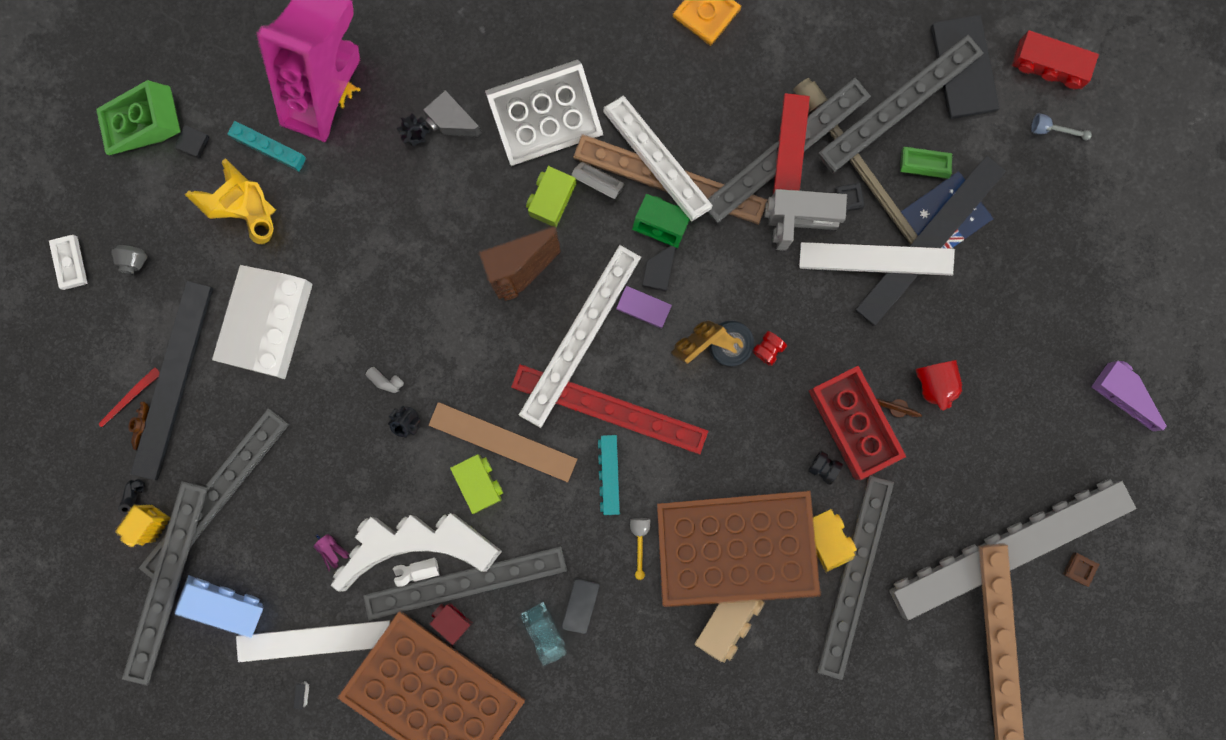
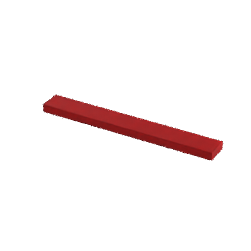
(619, 412)

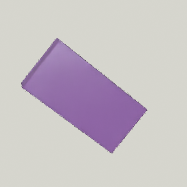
(643, 307)

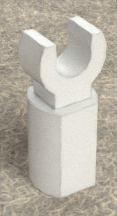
(416, 571)

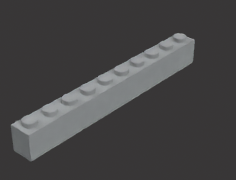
(1024, 544)

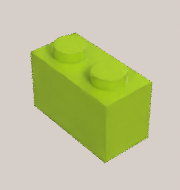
(551, 196)
(477, 483)

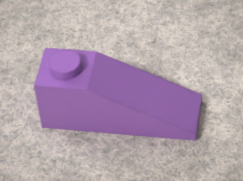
(1128, 392)

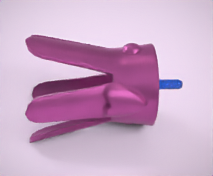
(326, 546)

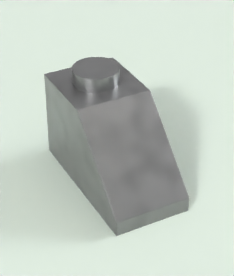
(449, 117)

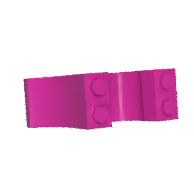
(309, 63)

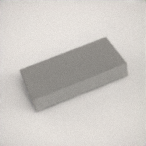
(598, 180)

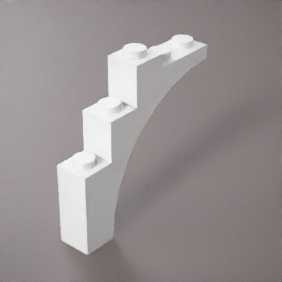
(381, 543)

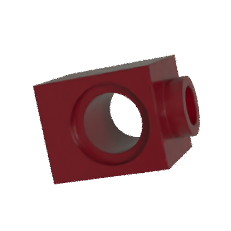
(450, 622)

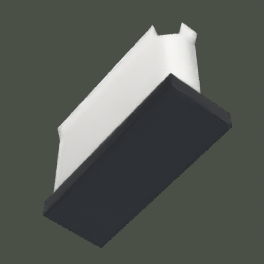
(301, 695)

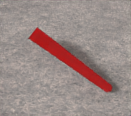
(149, 378)

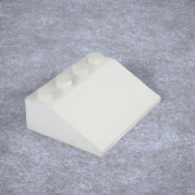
(544, 112)
(262, 321)

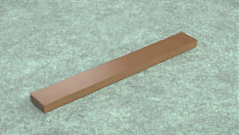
(631, 166)

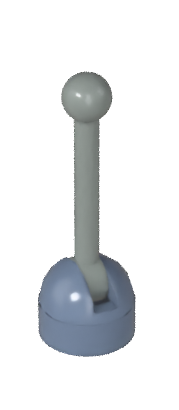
(1043, 124)

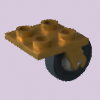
(727, 342)

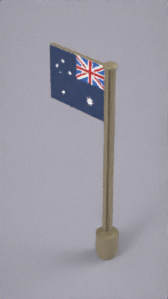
(918, 215)

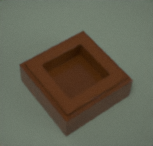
(1081, 569)

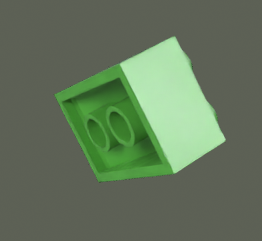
(138, 118)

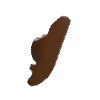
(898, 408)
(137, 424)

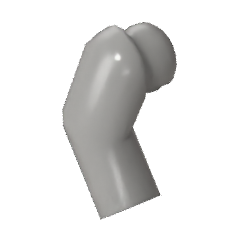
(382, 382)

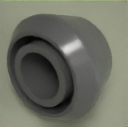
(128, 258)

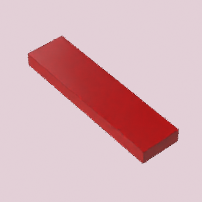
(791, 142)

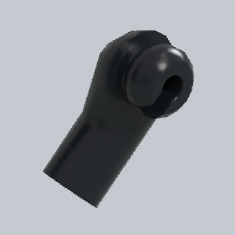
(130, 495)

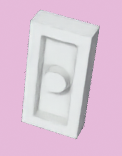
(68, 262)

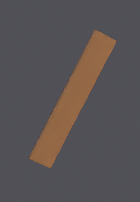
(503, 442)

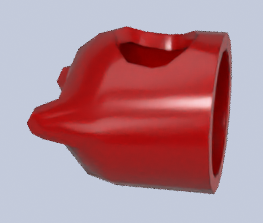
(940, 383)

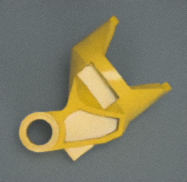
(237, 199)

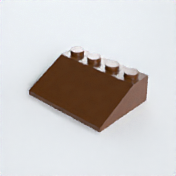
(519, 262)

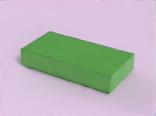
(926, 162)

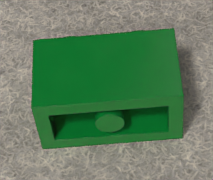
(661, 220)

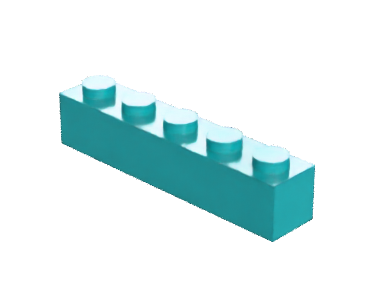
(266, 146)
(609, 475)

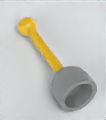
(640, 527)

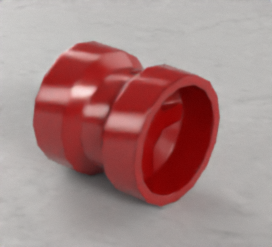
(769, 348)

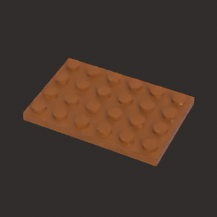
(738, 549)
(427, 689)

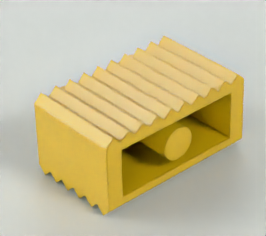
(142, 525)

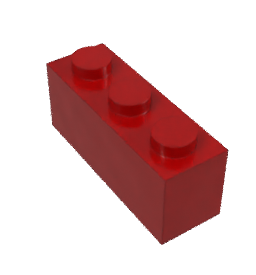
(1055, 60)

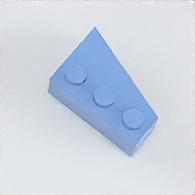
(219, 607)

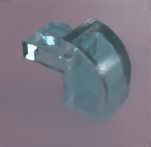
(544, 633)

